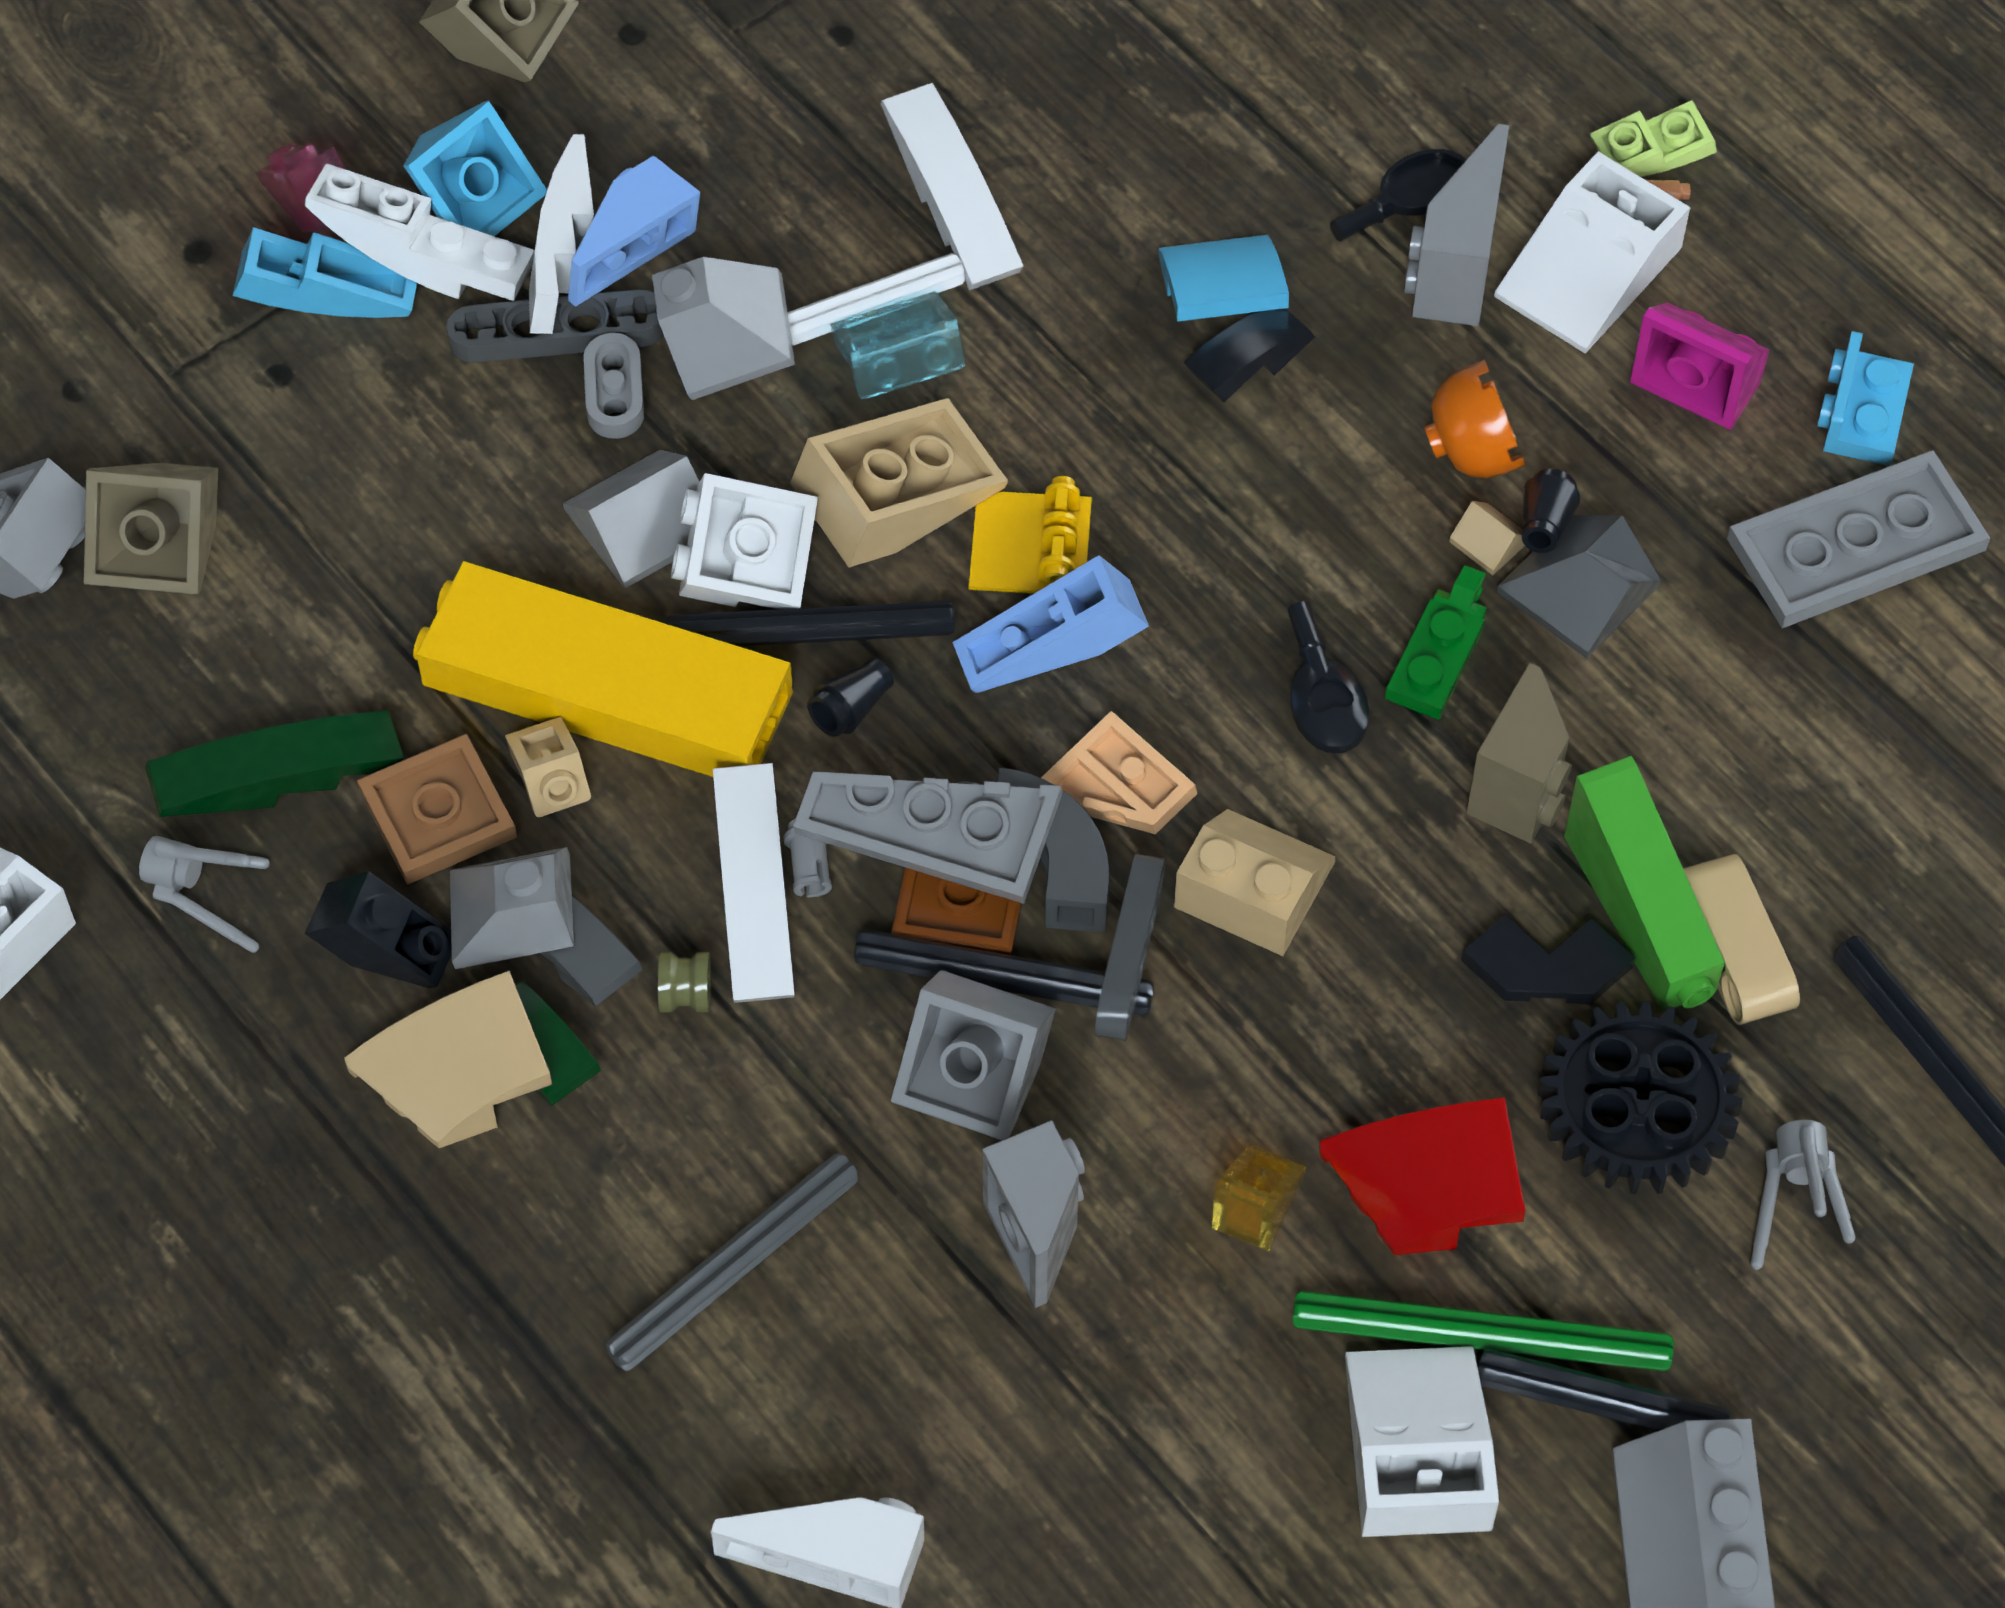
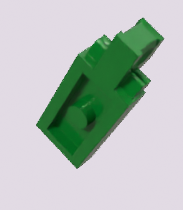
(1440, 647)

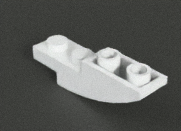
(403, 236)

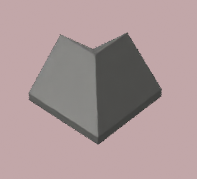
(1585, 582)

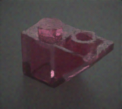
(291, 176)

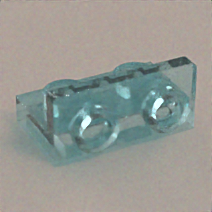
(900, 344)

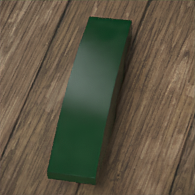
(282, 759)

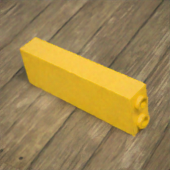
(602, 672)

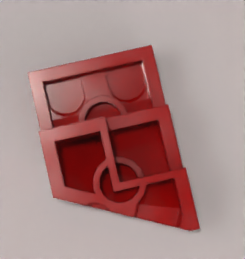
(1431, 1173)

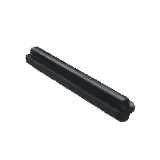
(1591, 1392)

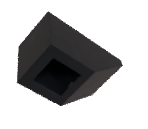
(380, 931)

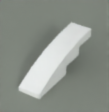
(951, 185)
(561, 228)
(753, 883)

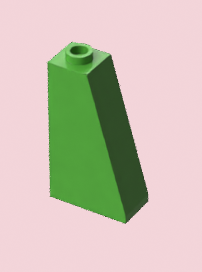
(1643, 884)

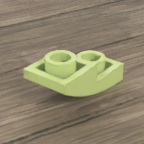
(1658, 143)

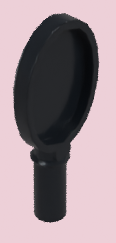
(1403, 190)
(1325, 694)

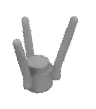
(178, 865)
(1805, 1160)

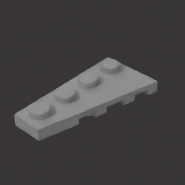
(953, 831)

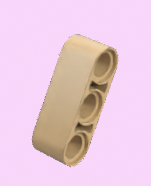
(1756, 971)

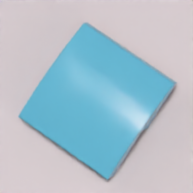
(1224, 277)

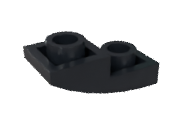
(1243, 348)

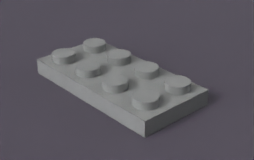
(1858, 538)

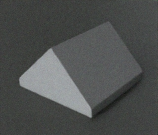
(636, 515)

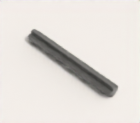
(731, 1262)

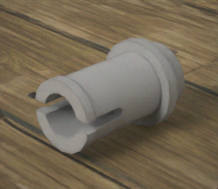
(808, 864)

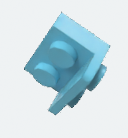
(1868, 404)

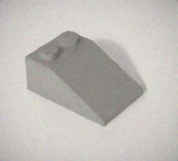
(1458, 238)

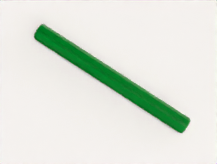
(1483, 1331)

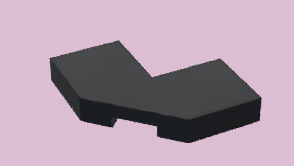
(1522, 969)

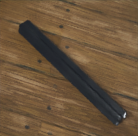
(822, 623)
(989, 968)
(1924, 1041)

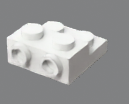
(744, 543)

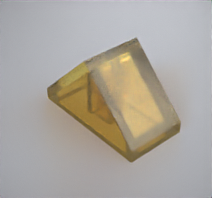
(1256, 1196)

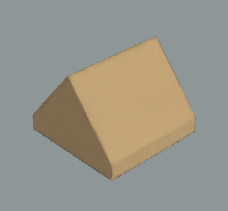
(1487, 536)

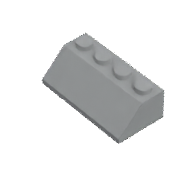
(1693, 1518)

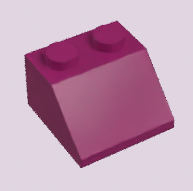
(1697, 364)

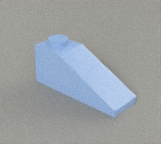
(637, 220)
(1053, 627)

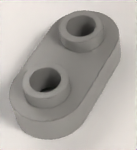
(613, 389)

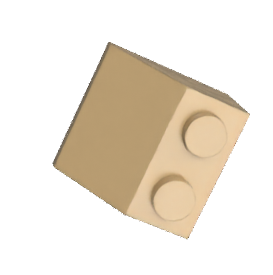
(1250, 880)

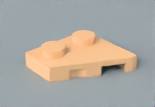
(1122, 778)

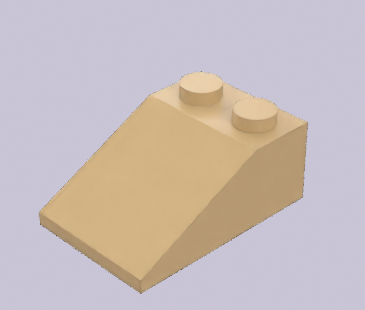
(895, 479)

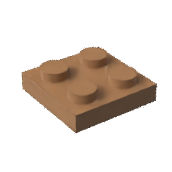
(437, 809)

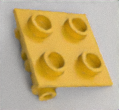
(1029, 538)

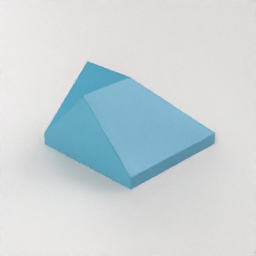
(474, 171)

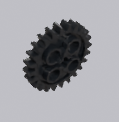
(1638, 1145)

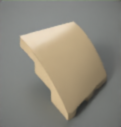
(455, 1061)

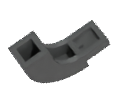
(1072, 862)

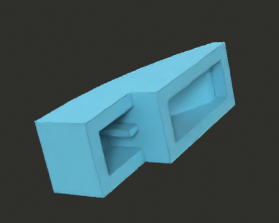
(320, 278)

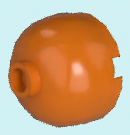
(1472, 425)

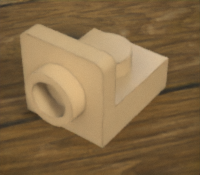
(549, 766)

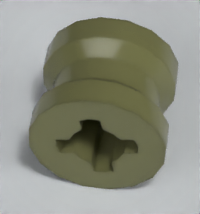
(684, 982)

